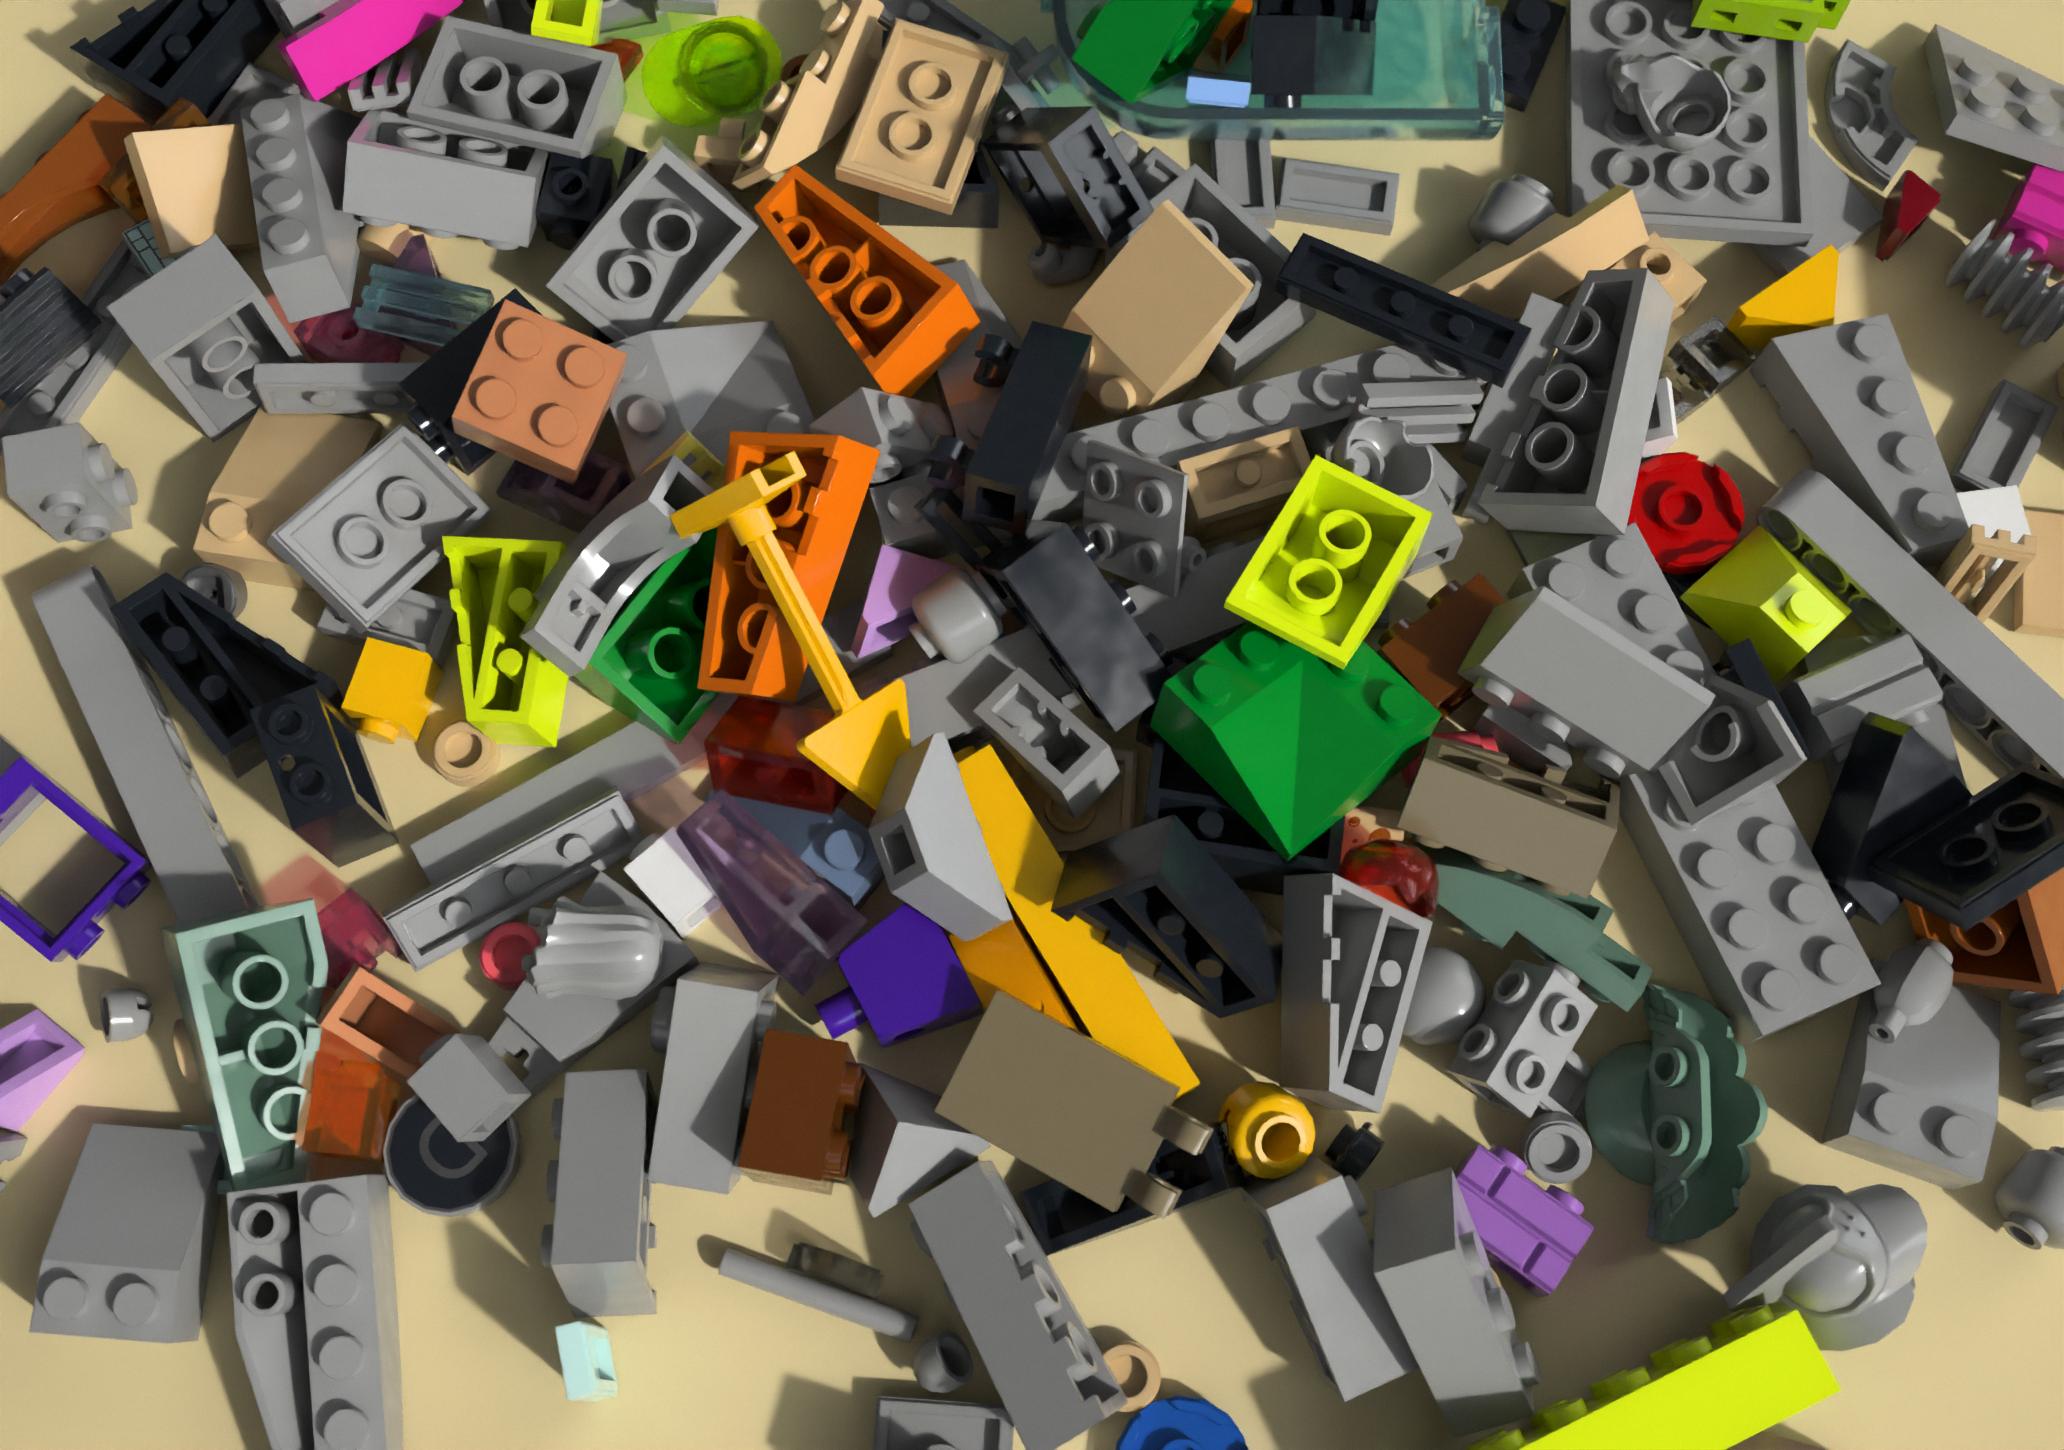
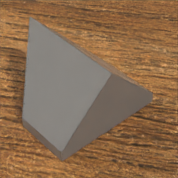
(1730, 752)
(903, 1142)

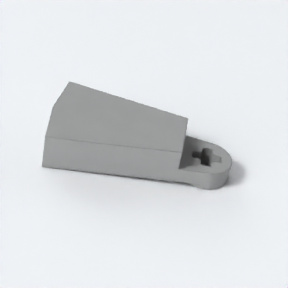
(1508, 406)
(570, 1025)

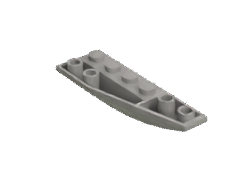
(319, 1312)

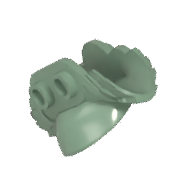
(1678, 1114)

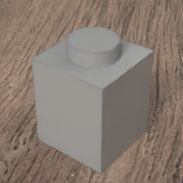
(467, 1086)

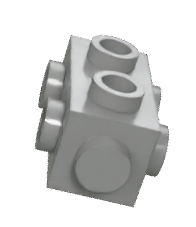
(1523, 1036)

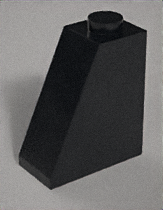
(1881, 798)

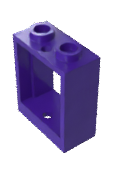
(17, 789)

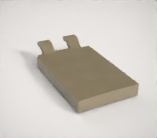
(1069, 1106)

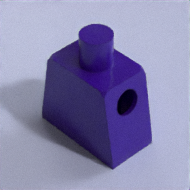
(900, 982)

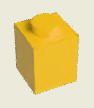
(391, 691)

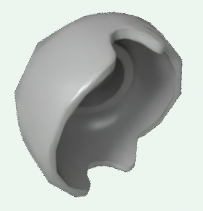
(1385, 456)
(1445, 999)

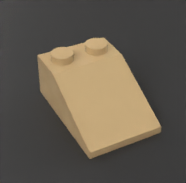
(1157, 314)
(268, 480)

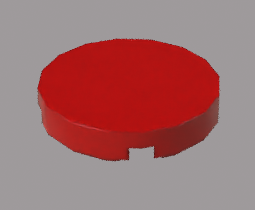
(1686, 512)

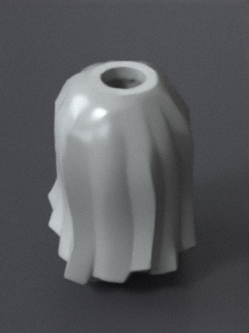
(593, 950)

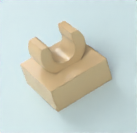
(719, 154)

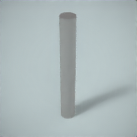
(818, 1295)

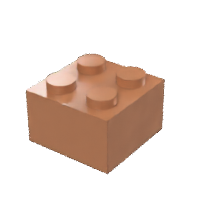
(539, 392)

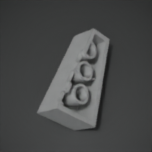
(1589, 413)
(1867, 429)
(1015, 1308)

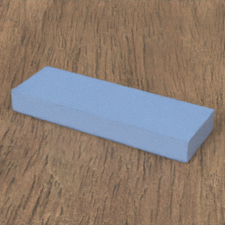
(1218, 89)

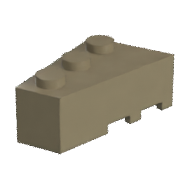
(1512, 816)

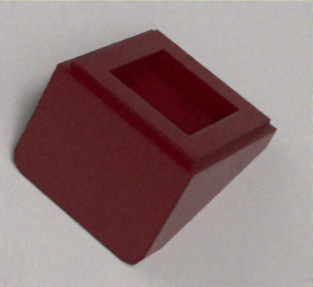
(1905, 213)

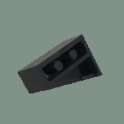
(177, 52)
(1311, 58)
(1225, 833)

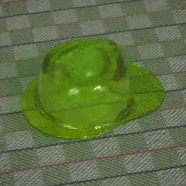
(711, 71)

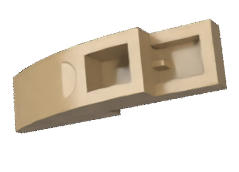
(816, 102)

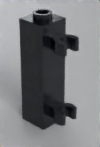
(1025, 427)

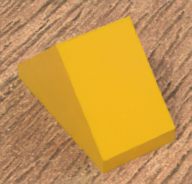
(1792, 304)

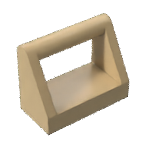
(1242, 484)

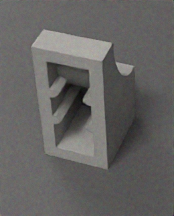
(1049, 742)

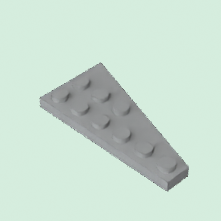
(1995, 100)

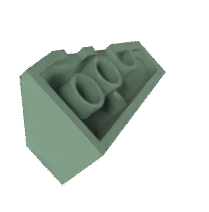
(250, 1011)

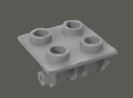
(1138, 518)

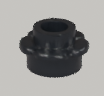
(1354, 1150)

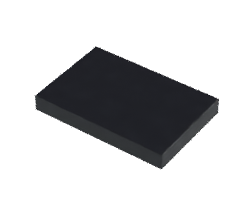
(1981, 849)

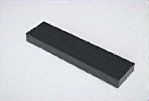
(1402, 310)

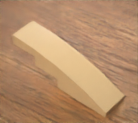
(1549, 256)

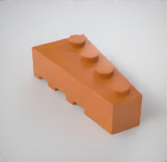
(877, 290)
(746, 636)

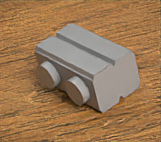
(1878, 679)

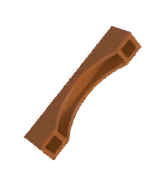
(64, 183)

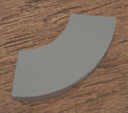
(1863, 116)

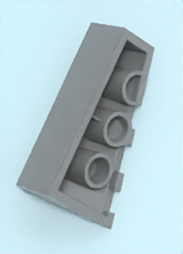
(297, 194)

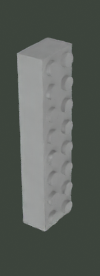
(1742, 879)

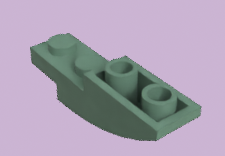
(1555, 926)

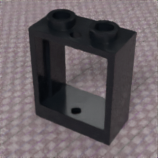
(1058, 154)
(439, 383)
(332, 787)

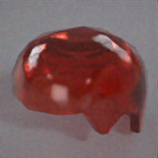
(1394, 872)

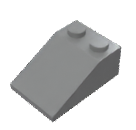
(653, 246)
(1924, 1098)
(133, 1237)

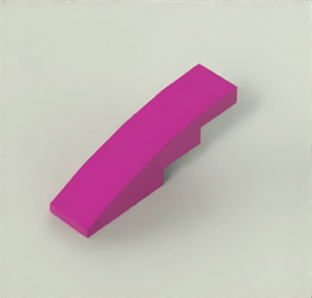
(355, 38)

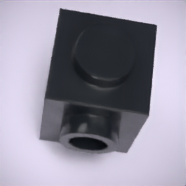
(574, 196)

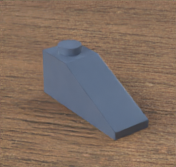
(831, 845)

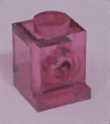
(339, 340)
(353, 936)

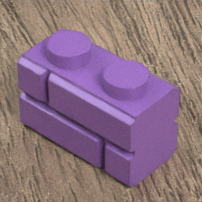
(1521, 1226)

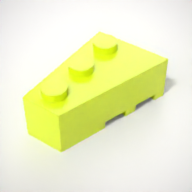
(505, 682)

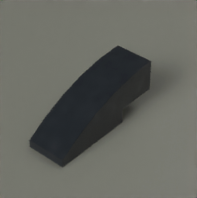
(1069, 1219)

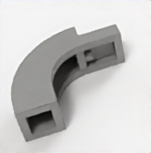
(609, 562)

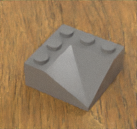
(705, 384)

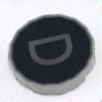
(444, 1174)

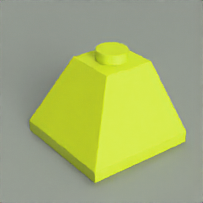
(1766, 597)

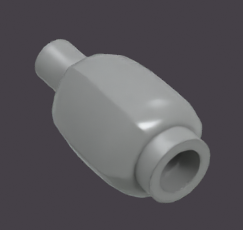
(1911, 988)

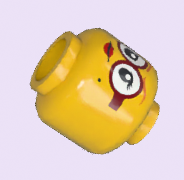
(1266, 1129)

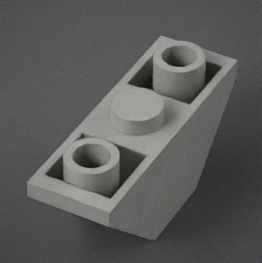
(935, 844)

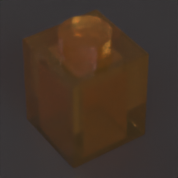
(350, 1112)

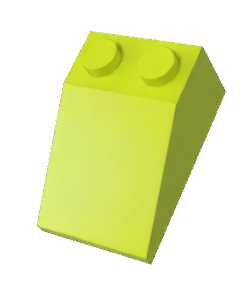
(1330, 562)

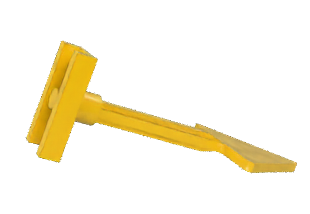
(864, 734)

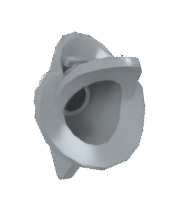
(1837, 1261)

